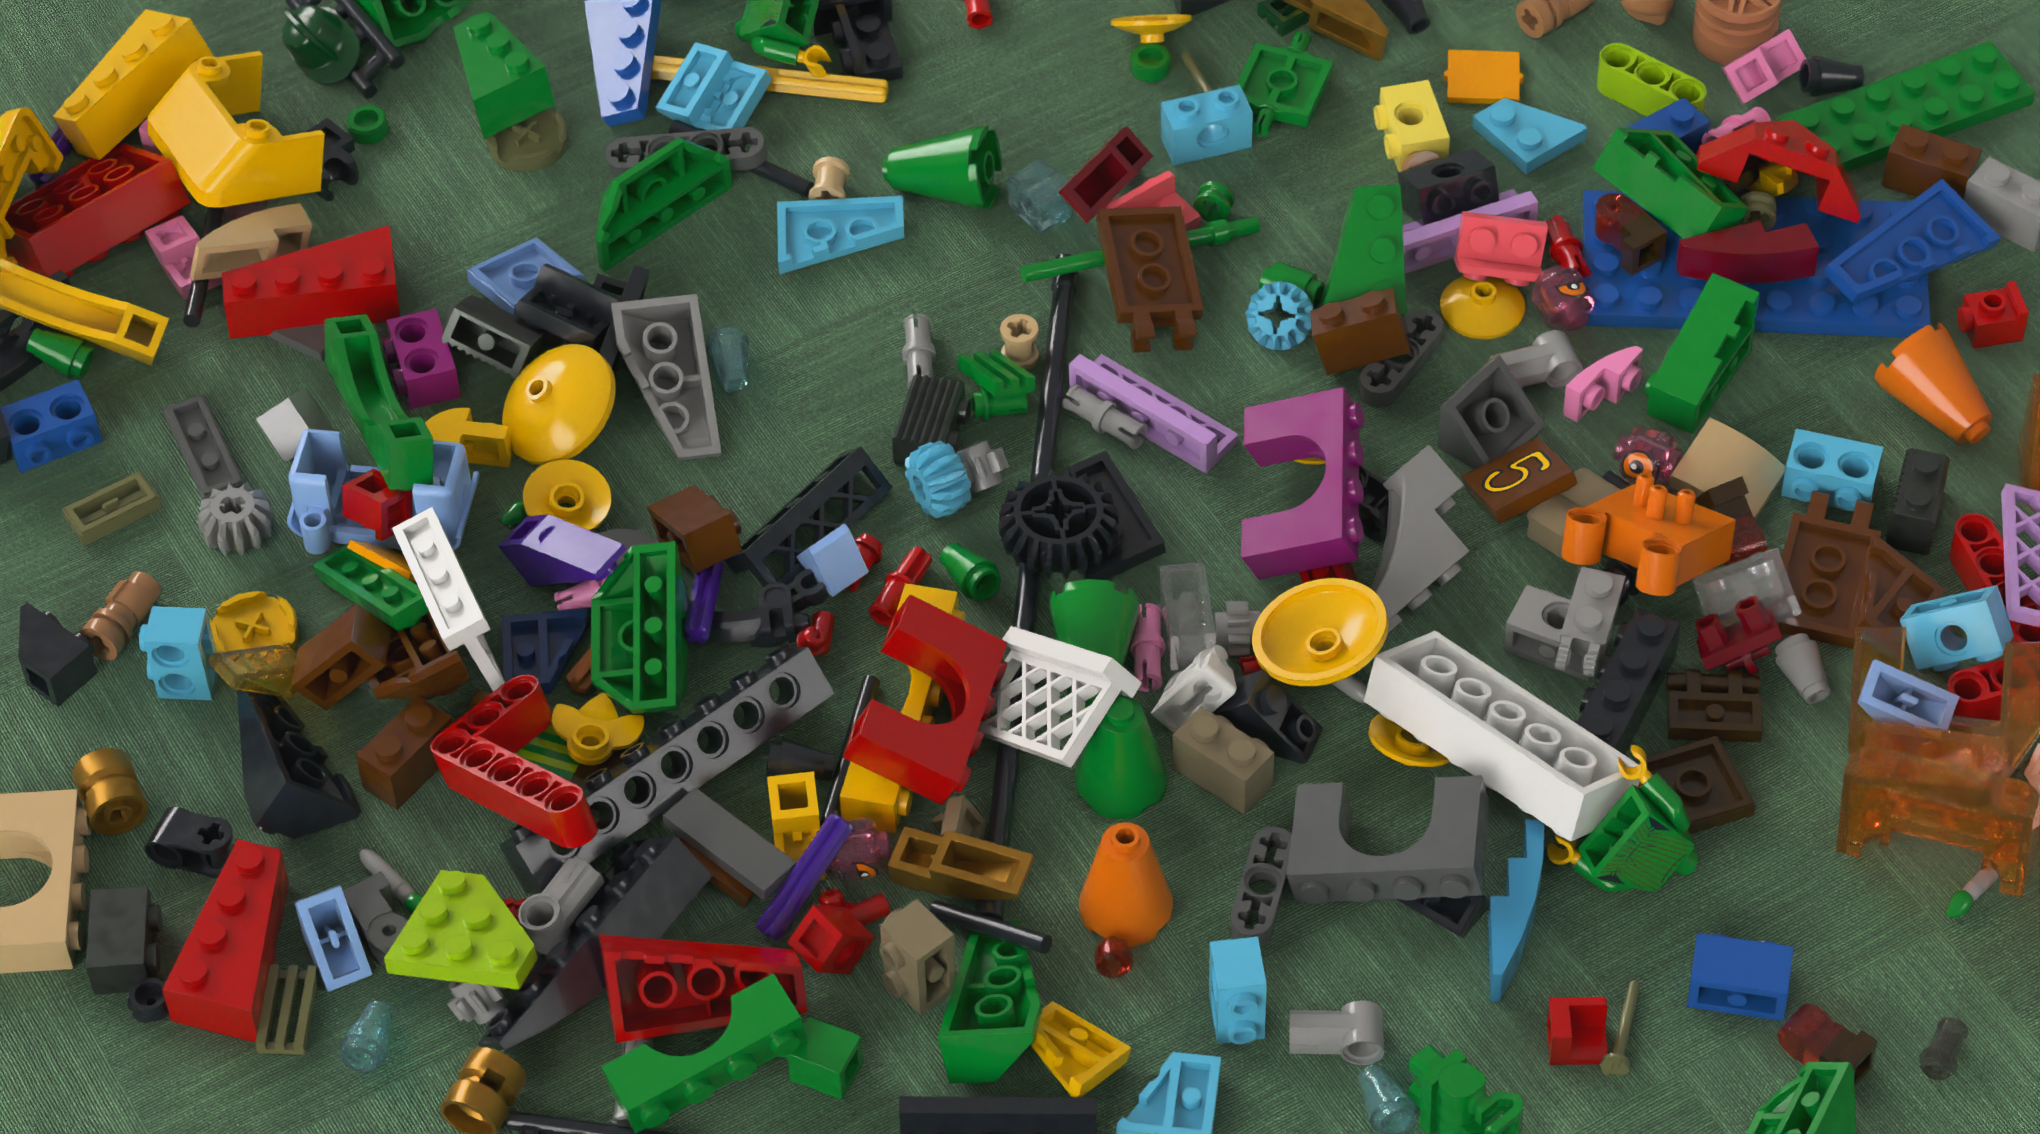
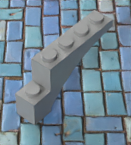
(1417, 539)

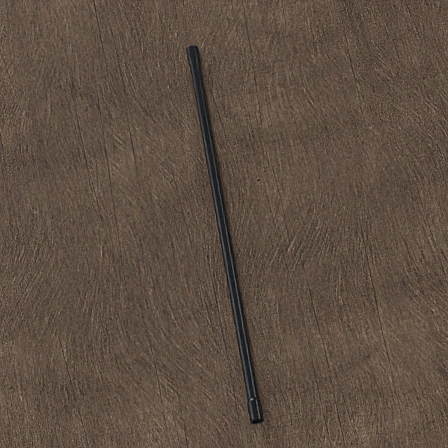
(1027, 594)

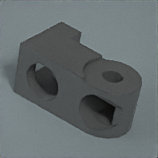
(372, 914)

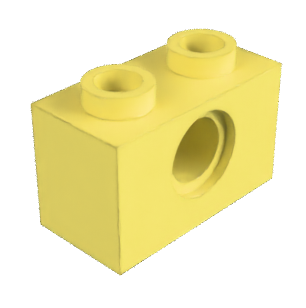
(1411, 121)

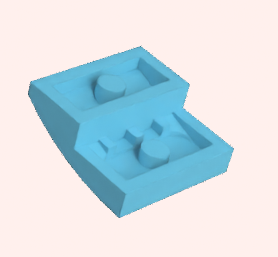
(713, 90)

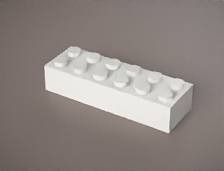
(1499, 733)

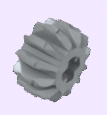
(235, 519)

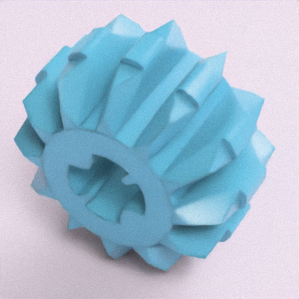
(938, 479)

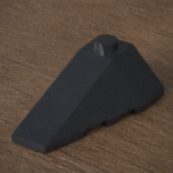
(285, 773)

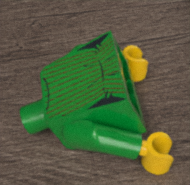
(780, 31)
(1637, 840)

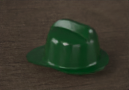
(321, 43)

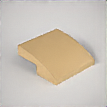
(1724, 455)

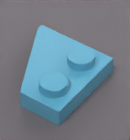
(1527, 133)
(1178, 1099)

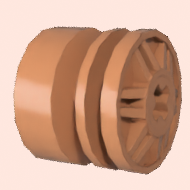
(1733, 27)

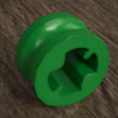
(1208, 197)

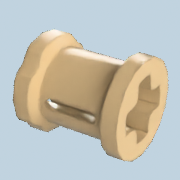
(830, 177)
(1019, 335)

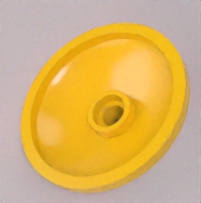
(559, 403)
(1320, 632)

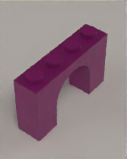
(1327, 524)

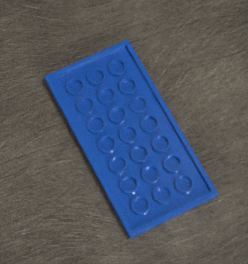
(1798, 306)

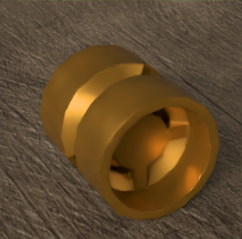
(110, 791)
(483, 1093)

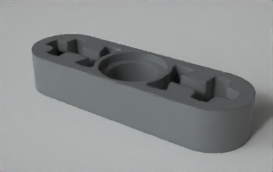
(1401, 374)
(1258, 869)

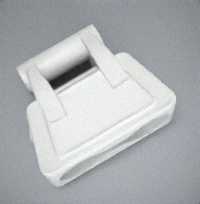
(1203, 683)

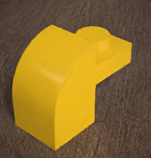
(483, 441)
(794, 812)

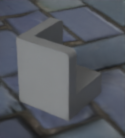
(289, 419)

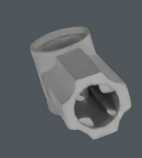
(1548, 360)
(559, 904)
(1352, 1032)

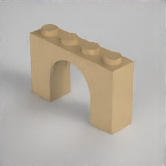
(44, 928)

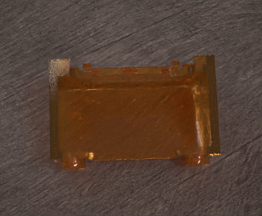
(1941, 803)

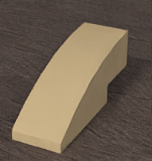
(251, 240)

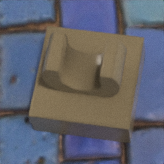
(961, 818)

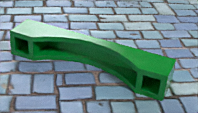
(396, 442)

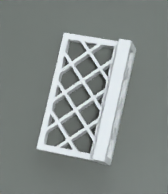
(447, 590)
(1064, 667)

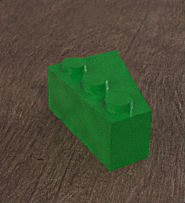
(501, 74)
(1664, 180)
(1369, 247)
(1704, 354)

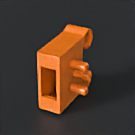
(1650, 530)

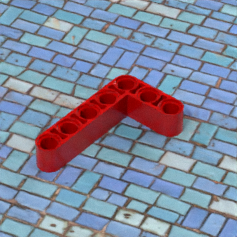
(1979, 562)
(481, 764)

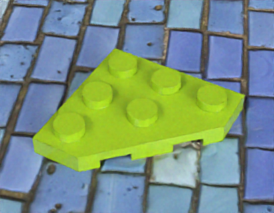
(463, 936)

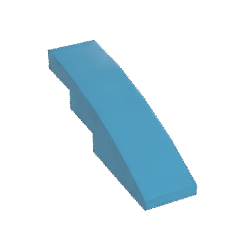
(1513, 915)

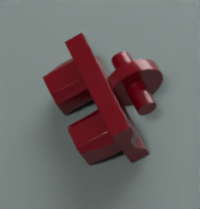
(1741, 642)

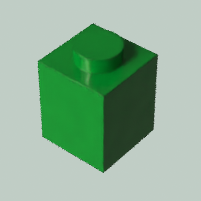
(826, 1059)

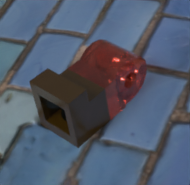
(1629, 231)
(1731, 501)
(1815, 1038)

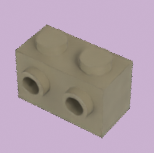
(1223, 759)
(917, 956)

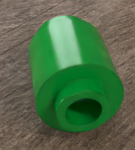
(1303, 279)

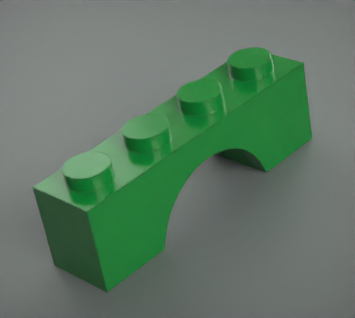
(656, 1085)

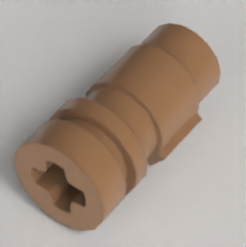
(1542, 16)
(124, 610)

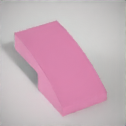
(1764, 66)
(175, 248)

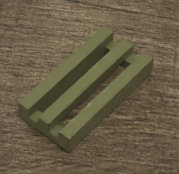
(115, 512)
(291, 978)

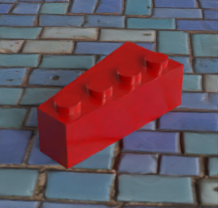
(314, 285)
(228, 954)
(686, 985)

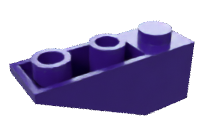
(559, 552)

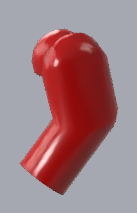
(819, 635)
(864, 911)

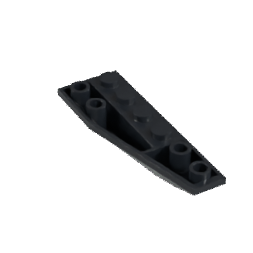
(638, 899)

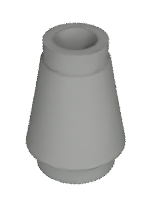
(1803, 666)

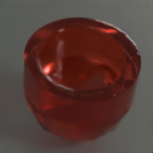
(1120, 957)

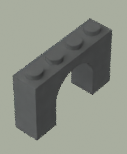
(1440, 864)

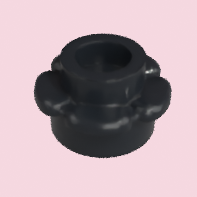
(143, 993)

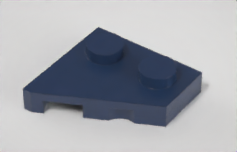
(542, 644)

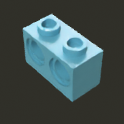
(1831, 466)
(178, 652)
(1237, 990)

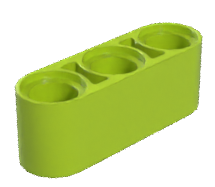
(1644, 81)

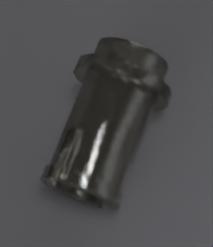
(1940, 1057)

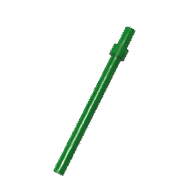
(1215, 233)

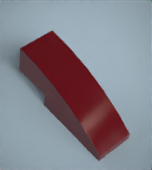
(1105, 173)
(1750, 254)

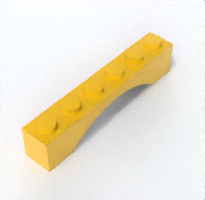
(82, 314)
(869, 793)

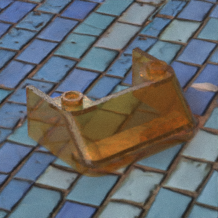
(1968, 741)

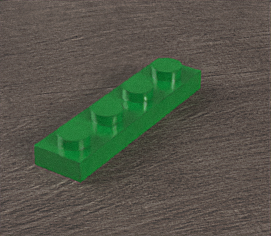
(373, 587)

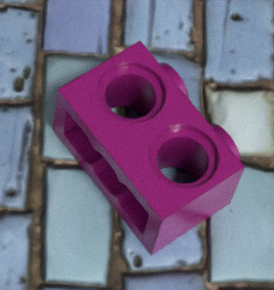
(422, 359)

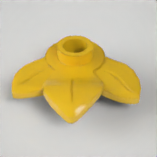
(595, 729)

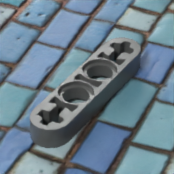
(735, 137)

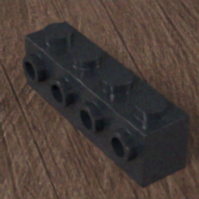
(1629, 678)

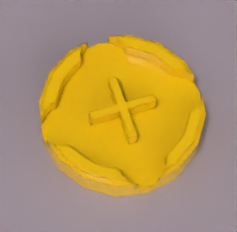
(254, 622)

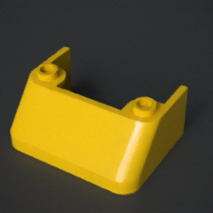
(228, 160)

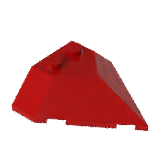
(1790, 146)

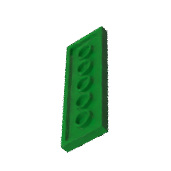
(1930, 97)

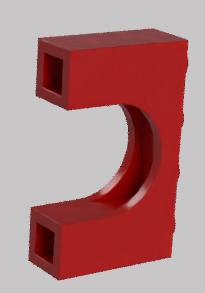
(966, 666)

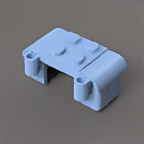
(322, 469)

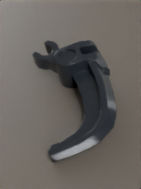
(776, 617)

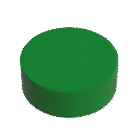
(1150, 62)
(367, 124)

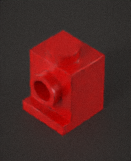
(1993, 316)
(374, 505)

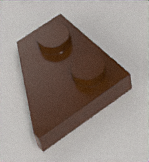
(1892, 586)

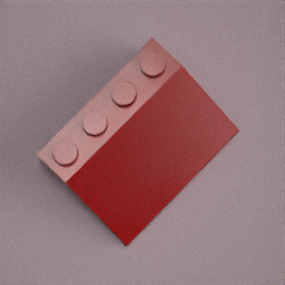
(93, 209)

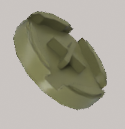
(530, 143)

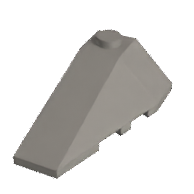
(670, 365)

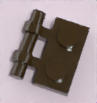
(1705, 715)

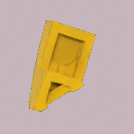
(1774, 179)

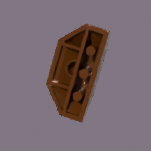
(418, 665)

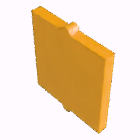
(1482, 76)
(383, 556)

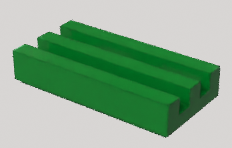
(995, 371)

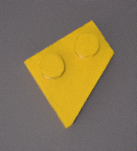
(1077, 1050)

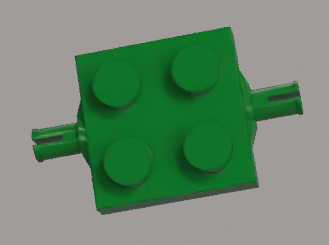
(1284, 83)

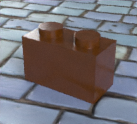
(1923, 158)
(1359, 331)
(698, 525)
(341, 657)
(401, 754)

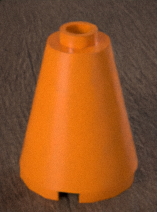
(1937, 385)
(1126, 888)

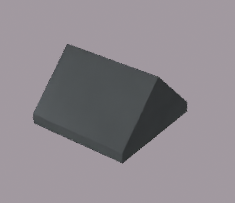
(1487, 417)

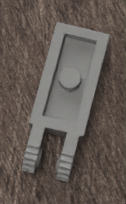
(1590, 618)

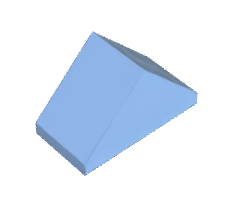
(835, 560)
(1905, 699)
(332, 938)

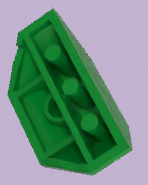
(657, 197)
(640, 630)
(1812, 1103)

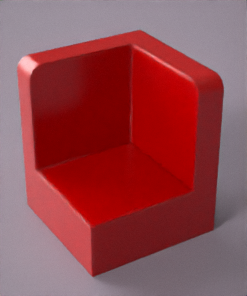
(1576, 1030)

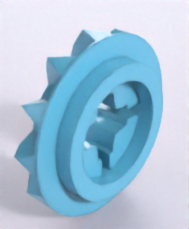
(1290, 331)

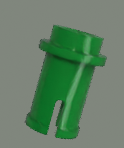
(986, 405)

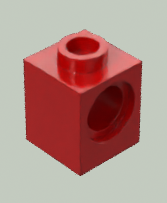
(831, 939)

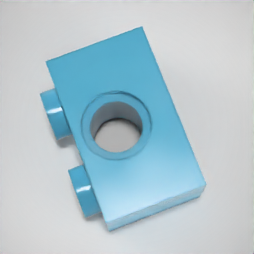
(1206, 125)
(1975, 611)

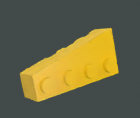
(129, 82)

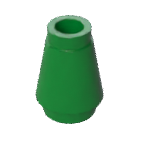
(63, 353)
(972, 573)

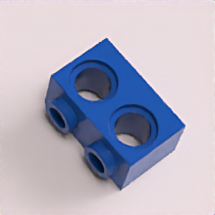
(50, 425)

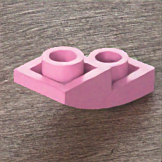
(1605, 379)

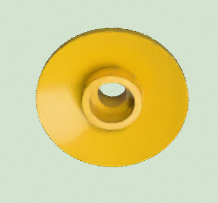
(1151, 27)
(1482, 307)
(568, 483)
(1402, 745)

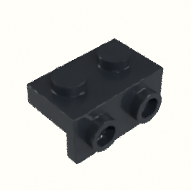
(567, 307)

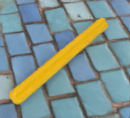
(798, 82)

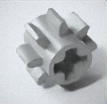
(983, 465)
(1235, 627)
(475, 1001)

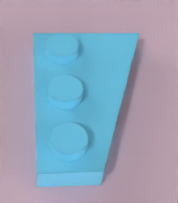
(834, 228)

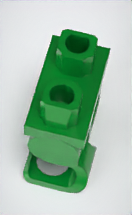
(1455, 1097)

